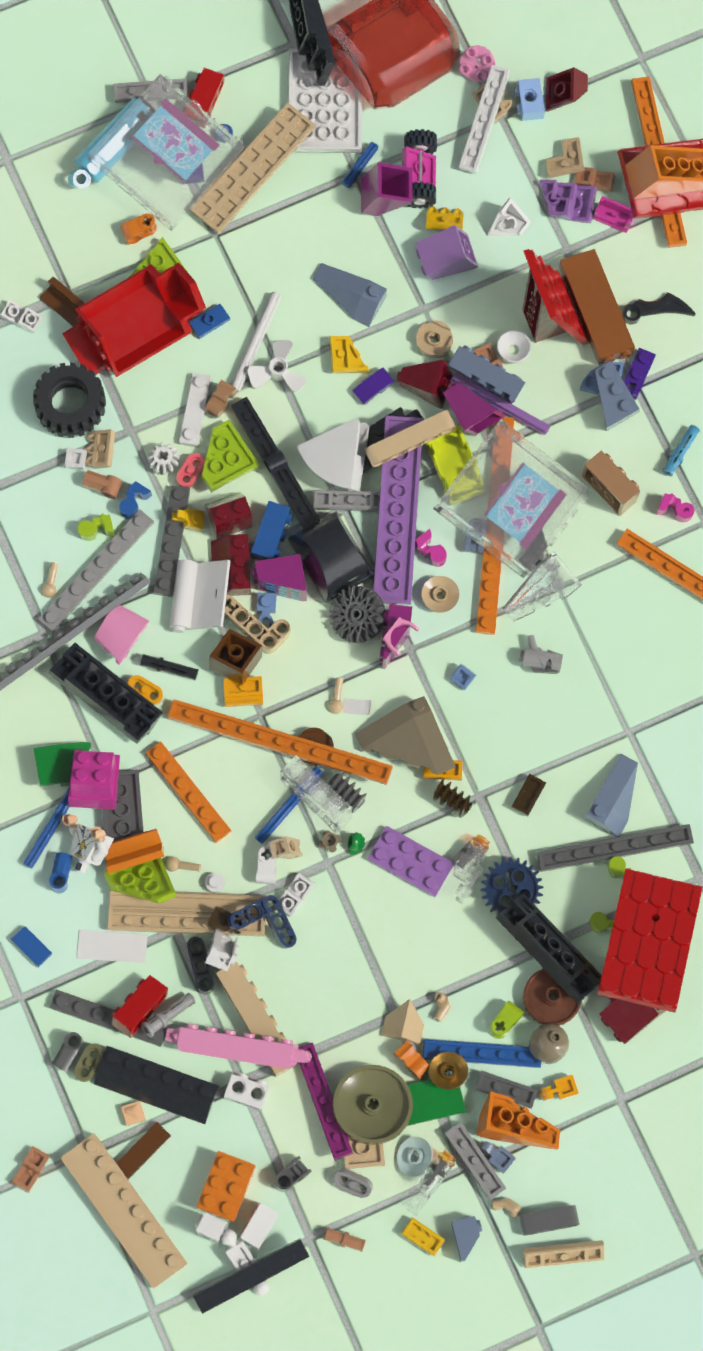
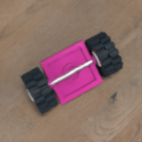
(416, 156)

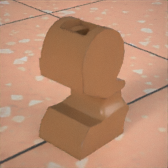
(219, 399)

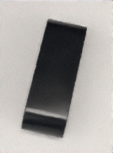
(196, 956)

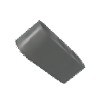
(549, 1220)

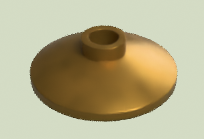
(448, 1062)

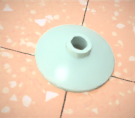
(408, 1153)

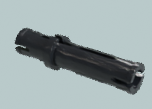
(170, 667)

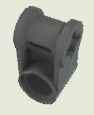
(293, 1174)

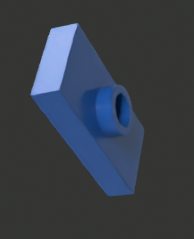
(209, 321)

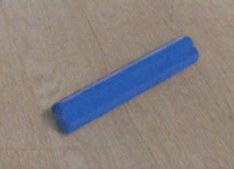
(360, 164)

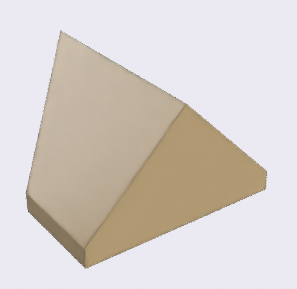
(404, 1024)

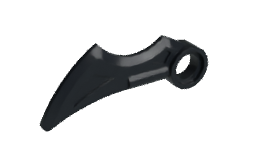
(667, 304)

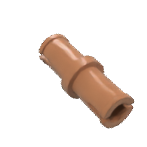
(344, 1239)

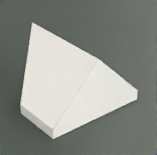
(509, 221)

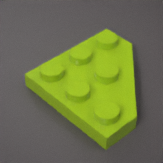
(226, 457)
(143, 881)

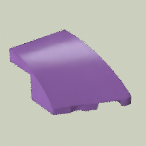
(569, 200)

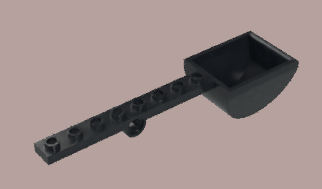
(325, 543)

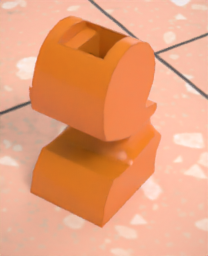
(412, 1059)

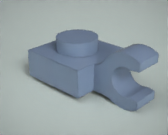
(500, 1157)

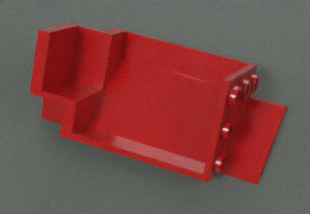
(135, 319)

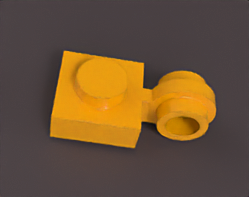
(564, 1087)

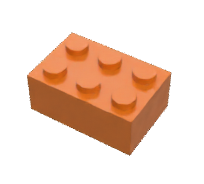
(226, 1187)

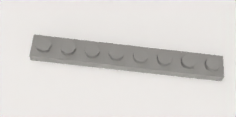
(96, 571)

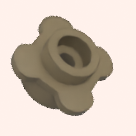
(327, 835)

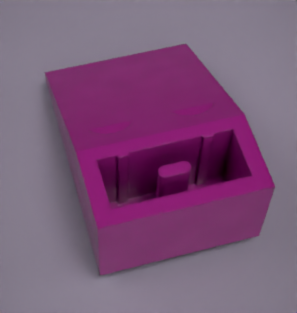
(398, 635)

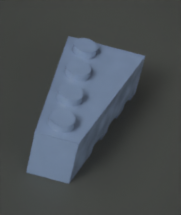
(485, 374)

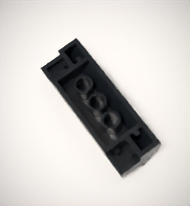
(106, 693)
(550, 948)
(156, 1085)

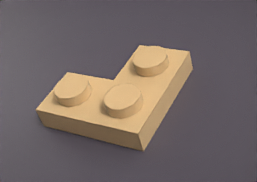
(570, 162)

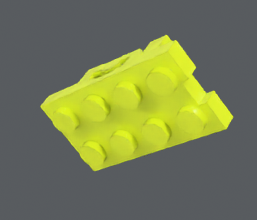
(449, 455)

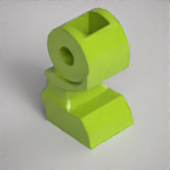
(88, 530)
(617, 867)
(599, 922)

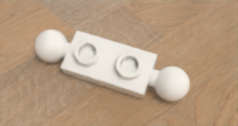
(241, 1257)

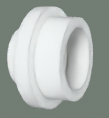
(215, 882)

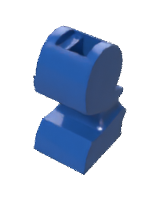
(129, 506)

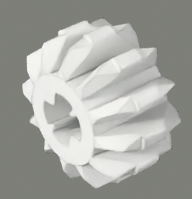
(161, 464)

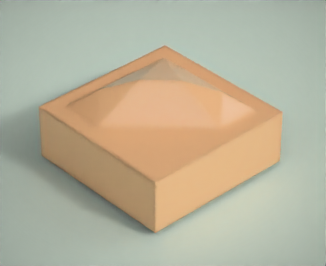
(133, 1113)

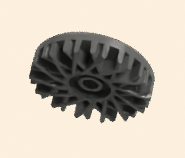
(346, 611)

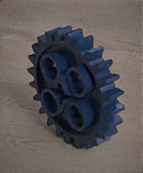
(529, 883)

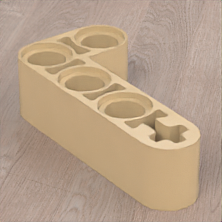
(251, 622)

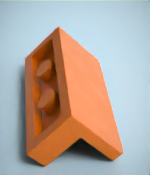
(134, 850)

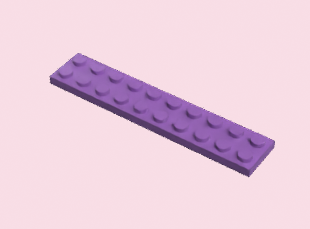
(397, 520)

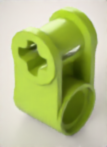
(507, 1017)

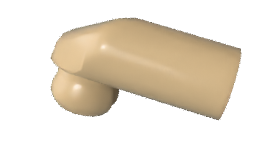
(443, 1006)
(508, 1204)

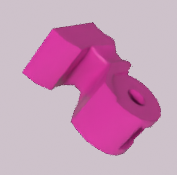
(682, 511)
(436, 553)

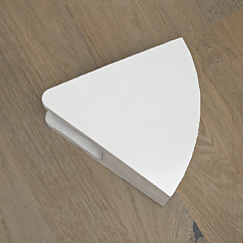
(338, 454)

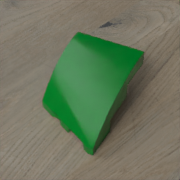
(56, 762)

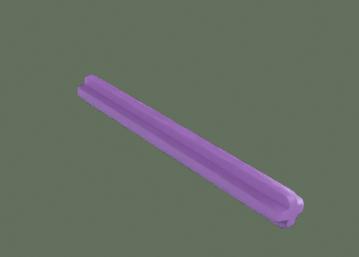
(503, 405)

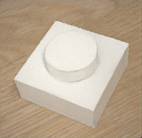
(75, 458)

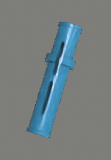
(670, 467)

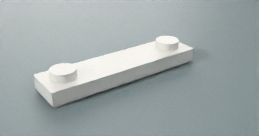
(195, 410)

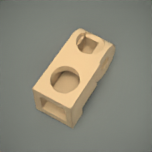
(285, 848)

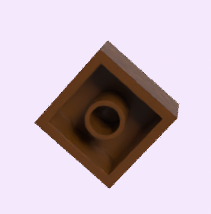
(235, 656)

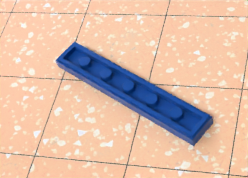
(482, 1053)

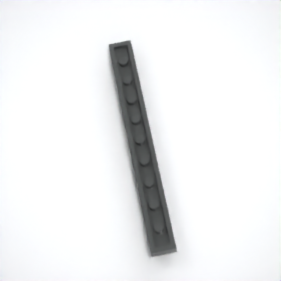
(74, 628)

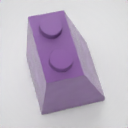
(446, 253)

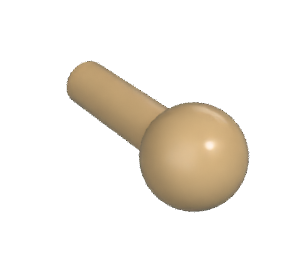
(49, 589)
(336, 706)
(173, 864)

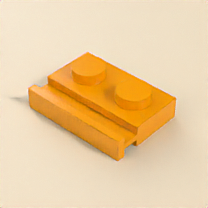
(243, 695)

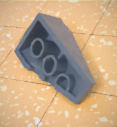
(353, 293)

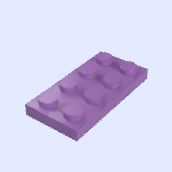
(410, 861)

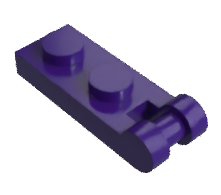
(638, 371)

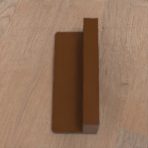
(62, 300)

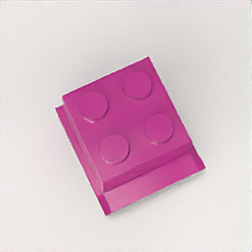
(94, 780)

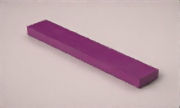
(323, 1104)

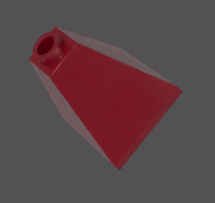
(426, 381)

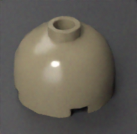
(549, 1043)

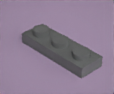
(522, 1094)

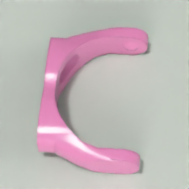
(400, 622)

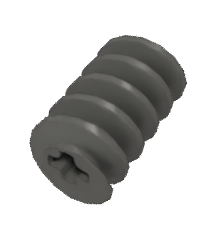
(347, 791)

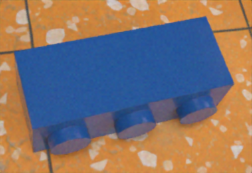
(271, 531)

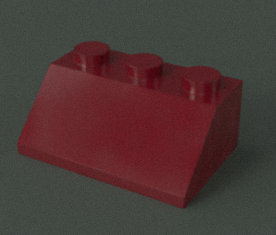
(236, 550)

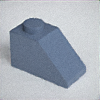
(466, 1235)

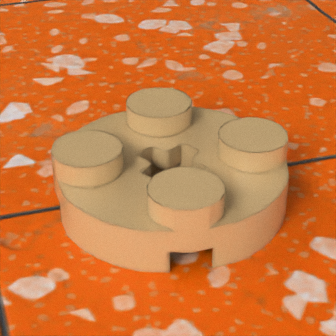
(436, 349)

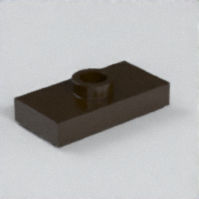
(528, 795)

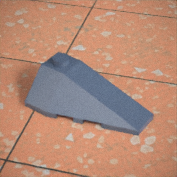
(613, 802)

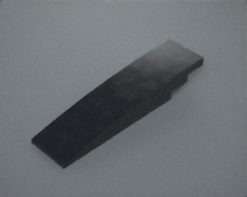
(312, 38)

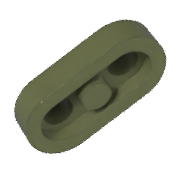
(88, 1063)

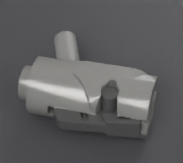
(540, 660)

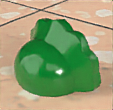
(356, 843)

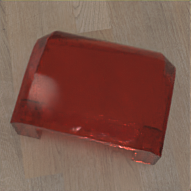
(394, 48)

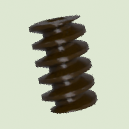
(453, 798)

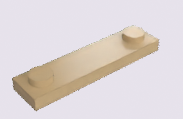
(563, 1254)

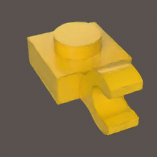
(192, 518)

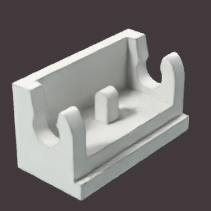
(258, 1225)

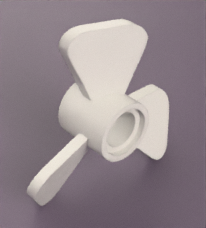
(261, 374)

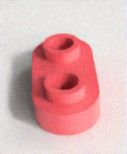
(189, 471)

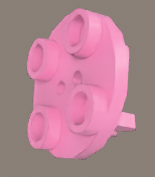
(470, 59)

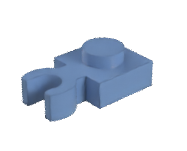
(266, 605)

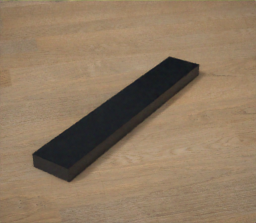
(251, 1275)

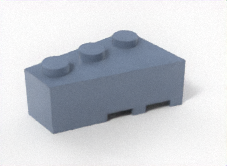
(615, 397)

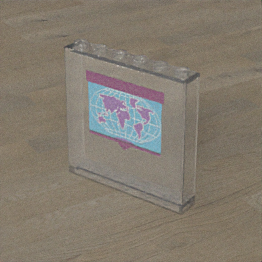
(166, 152)
(512, 499)

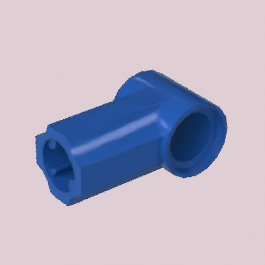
(61, 871)

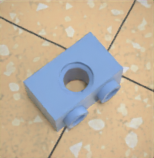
(530, 89)

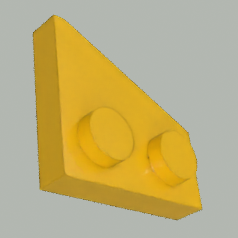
(345, 356)

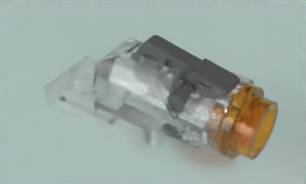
(467, 867)
(429, 1182)

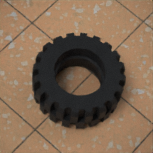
(63, 378)

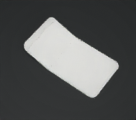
(355, 706)

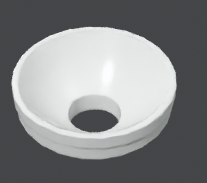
(516, 339)

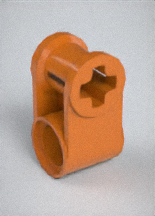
(136, 229)

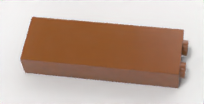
(596, 307)

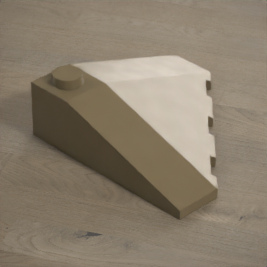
(409, 735)

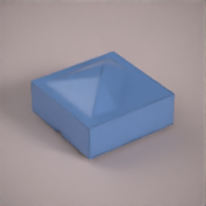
(463, 676)

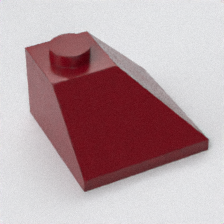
(565, 88)

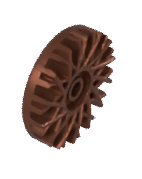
(539, 1005)

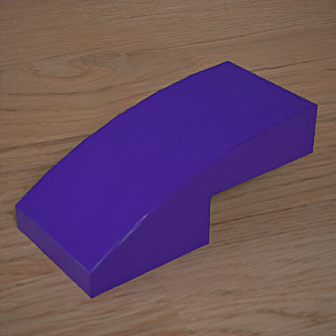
(373, 385)

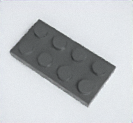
(127, 817)

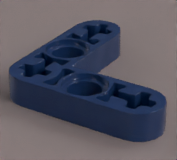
(263, 911)

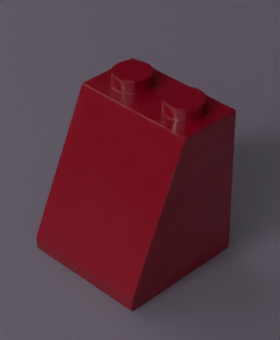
(229, 515)
(628, 1018)

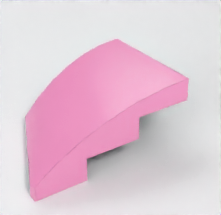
(120, 632)

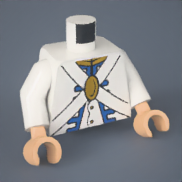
(88, 843)

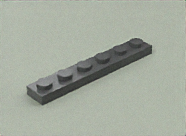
(171, 543)
(97, 1015)

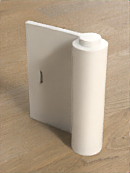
(199, 595)

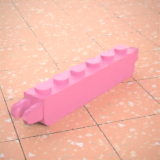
(237, 1047)

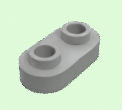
(353, 1183)

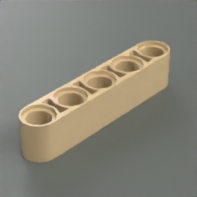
(410, 438)

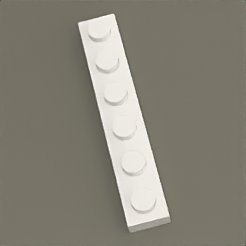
(484, 119)

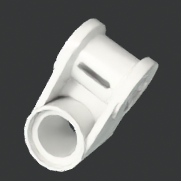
(266, 868)

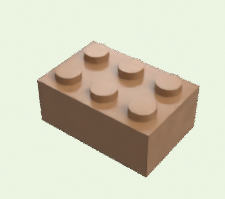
(611, 482)

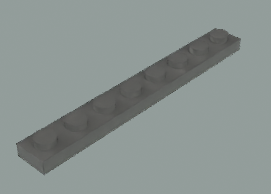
(612, 847)

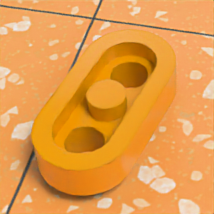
(146, 689)

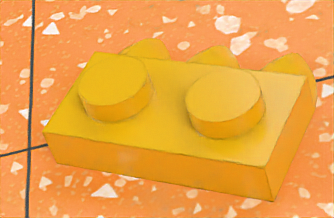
(444, 219)

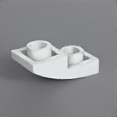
(20, 316)
(296, 894)

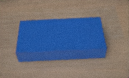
(31, 946)

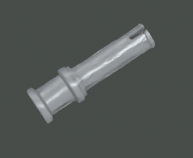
(162, 1018)

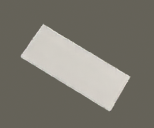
(112, 946)

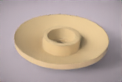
(441, 585)

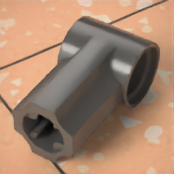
(67, 1053)

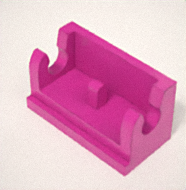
(613, 214)

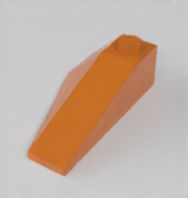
(508, 1122)

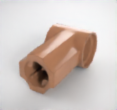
(106, 485)

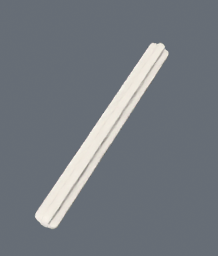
(256, 340)

